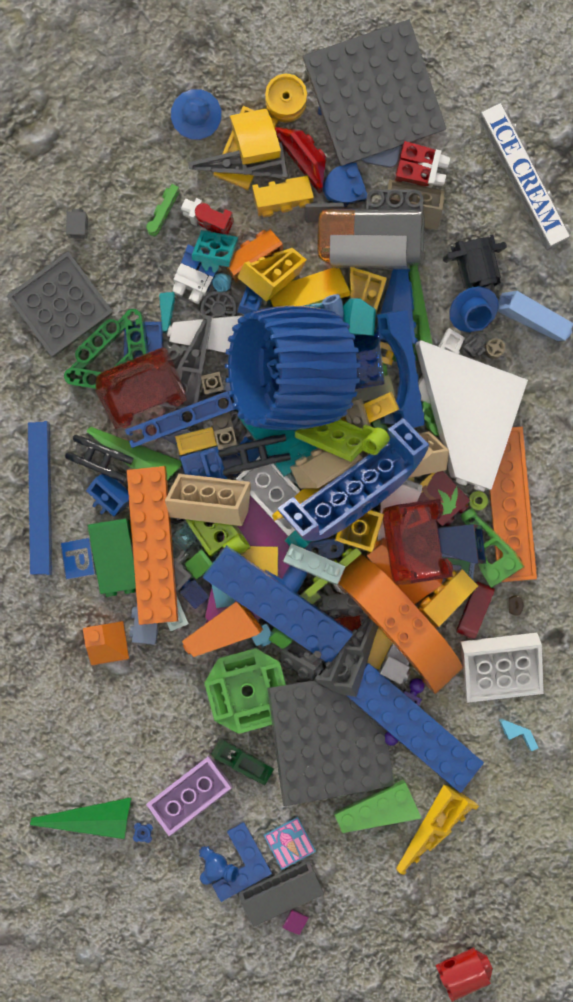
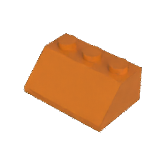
(263, 246)

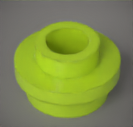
(474, 505)

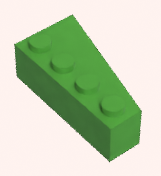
(381, 808)

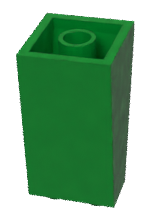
(113, 556)

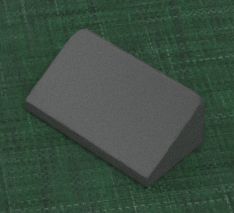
(313, 210)

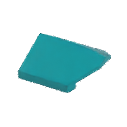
(359, 317)

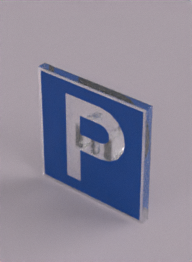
(78, 558)

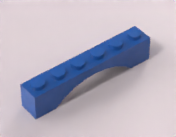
(396, 331)

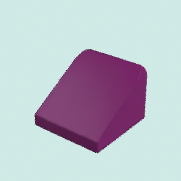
(295, 922)

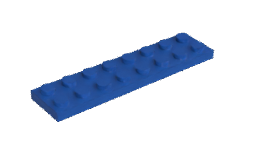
(277, 604)
(416, 729)

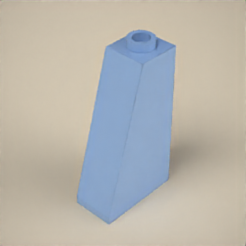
(534, 315)

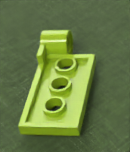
(368, 439)
(207, 537)
(310, 593)

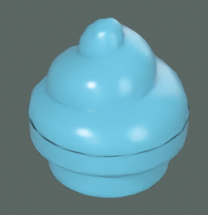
(222, 282)

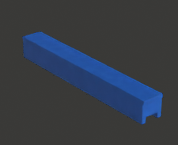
(40, 498)

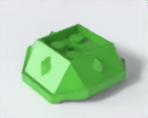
(225, 686)

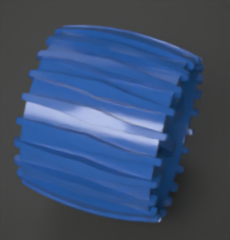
(292, 367)

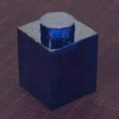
(194, 593)

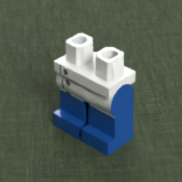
(191, 278)

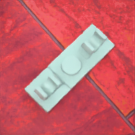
(314, 564)

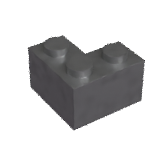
(395, 666)

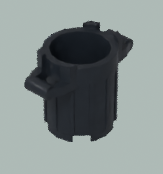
(477, 261)

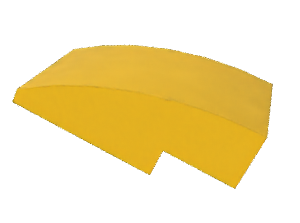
(255, 136)

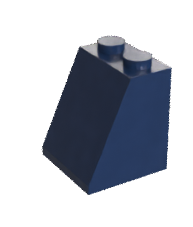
(463, 543)

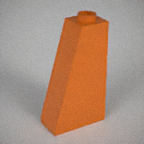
(413, 591)
(226, 628)

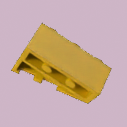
(282, 196)
(366, 286)
(447, 597)

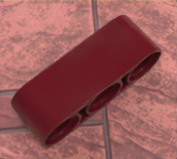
(475, 610)

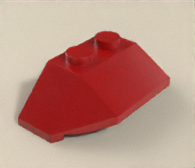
(304, 154)

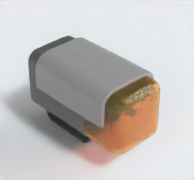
(374, 237)

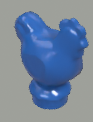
(216, 867)

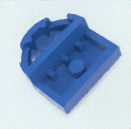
(345, 185)

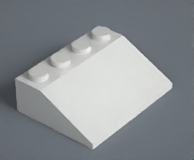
(502, 667)

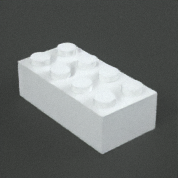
(270, 491)

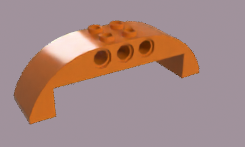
(401, 622)

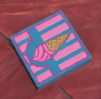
(289, 843)

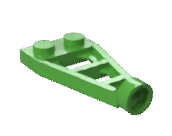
(502, 568)

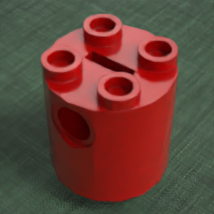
(465, 973)

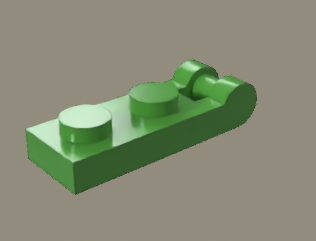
(162, 211)

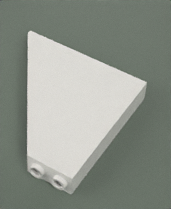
(471, 410)

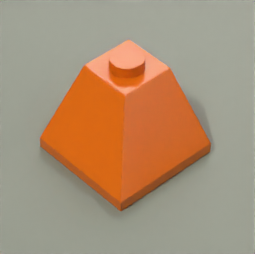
(106, 643)

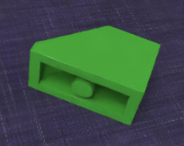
(198, 564)

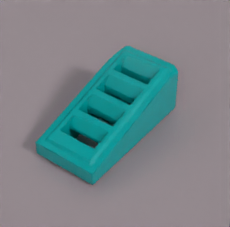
(167, 303)

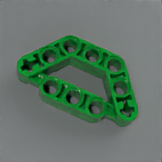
(94, 351)

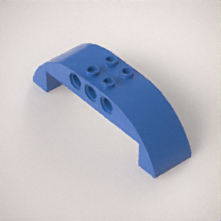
(359, 487)

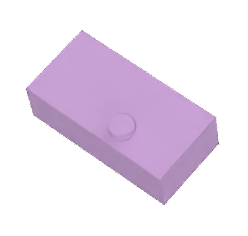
(189, 795)

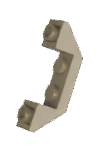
(222, 424)

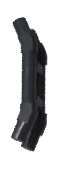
(264, 459)
(103, 467)

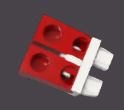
(420, 164)
(207, 218)

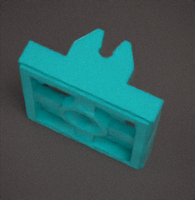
(215, 239)

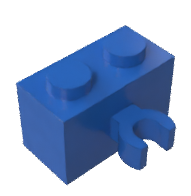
(109, 494)

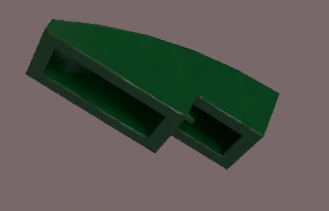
(242, 761)

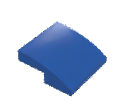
(203, 463)

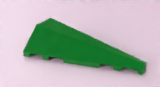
(103, 819)

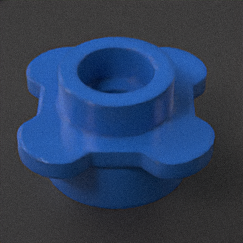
(142, 838)

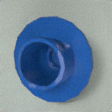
(196, 114)
(473, 309)

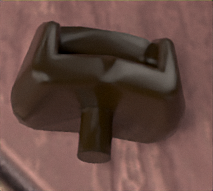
(516, 605)

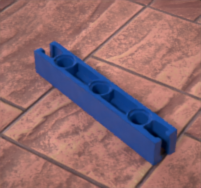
(174, 421)

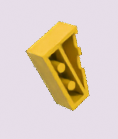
(272, 273)

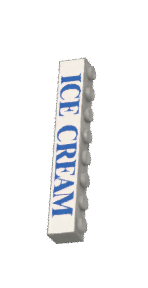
(524, 177)

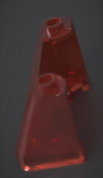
(139, 386)
(415, 542)

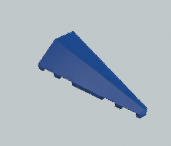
(399, 297)

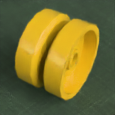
(284, 87)

